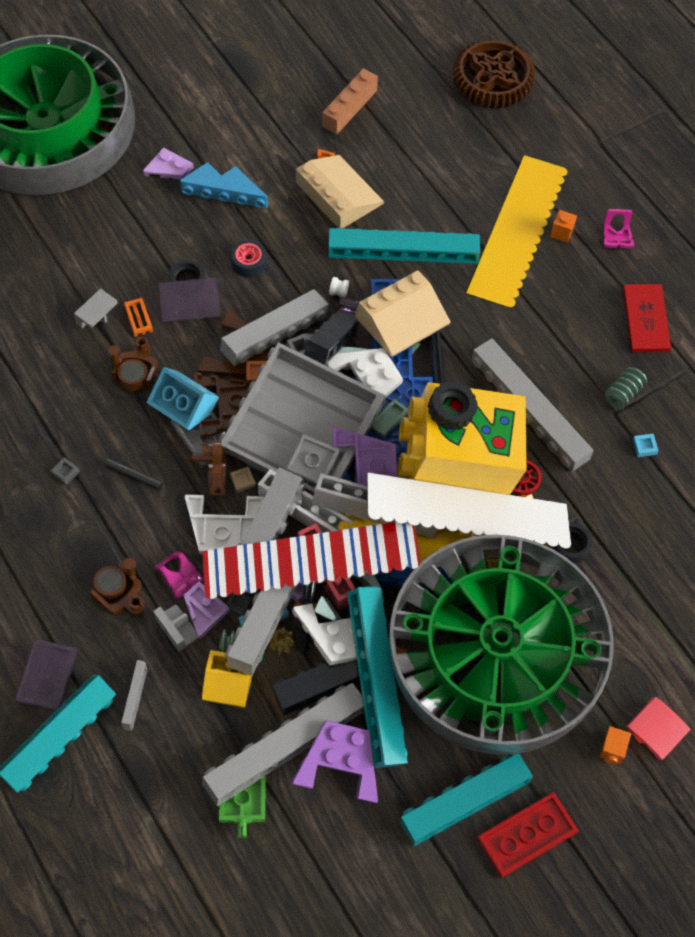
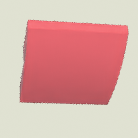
(658, 728)

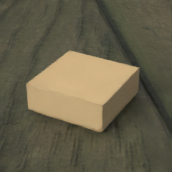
(242, 479)

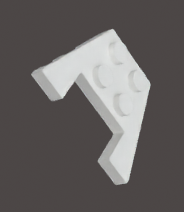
(371, 368)
(220, 530)
(331, 638)

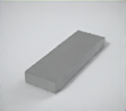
(134, 695)

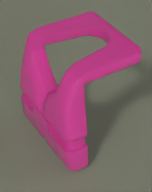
(622, 238)
(183, 579)

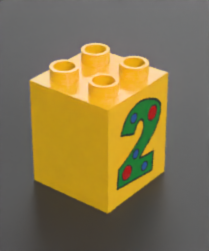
(480, 456)

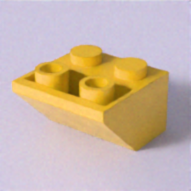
(223, 683)

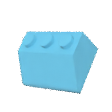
(181, 398)

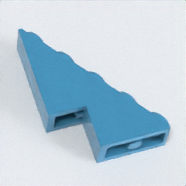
(229, 187)

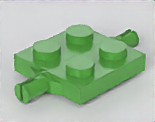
(245, 807)

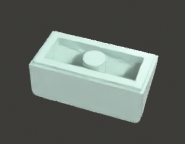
(326, 609)

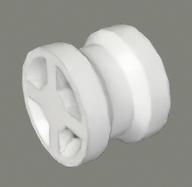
(338, 287)

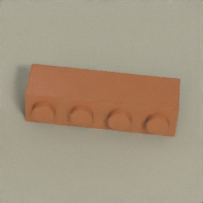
(349, 101)

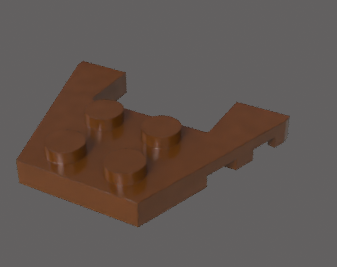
(209, 365)
(230, 394)

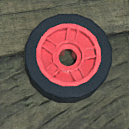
(245, 250)

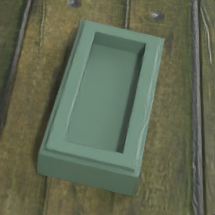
(389, 418)

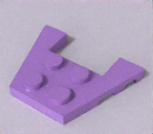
(371, 454)
(344, 750)

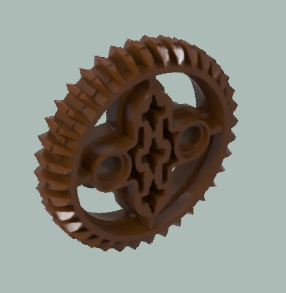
(494, 73)

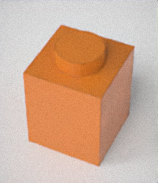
(563, 226)
(614, 745)

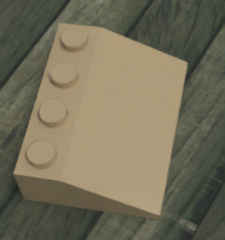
(337, 189)
(402, 313)

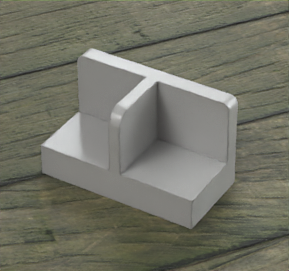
(95, 309)
(176, 626)

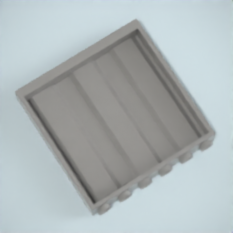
(296, 399)

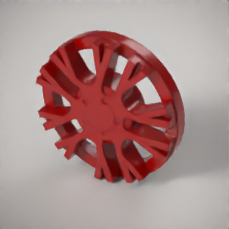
(525, 480)

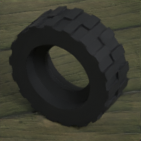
(457, 391)

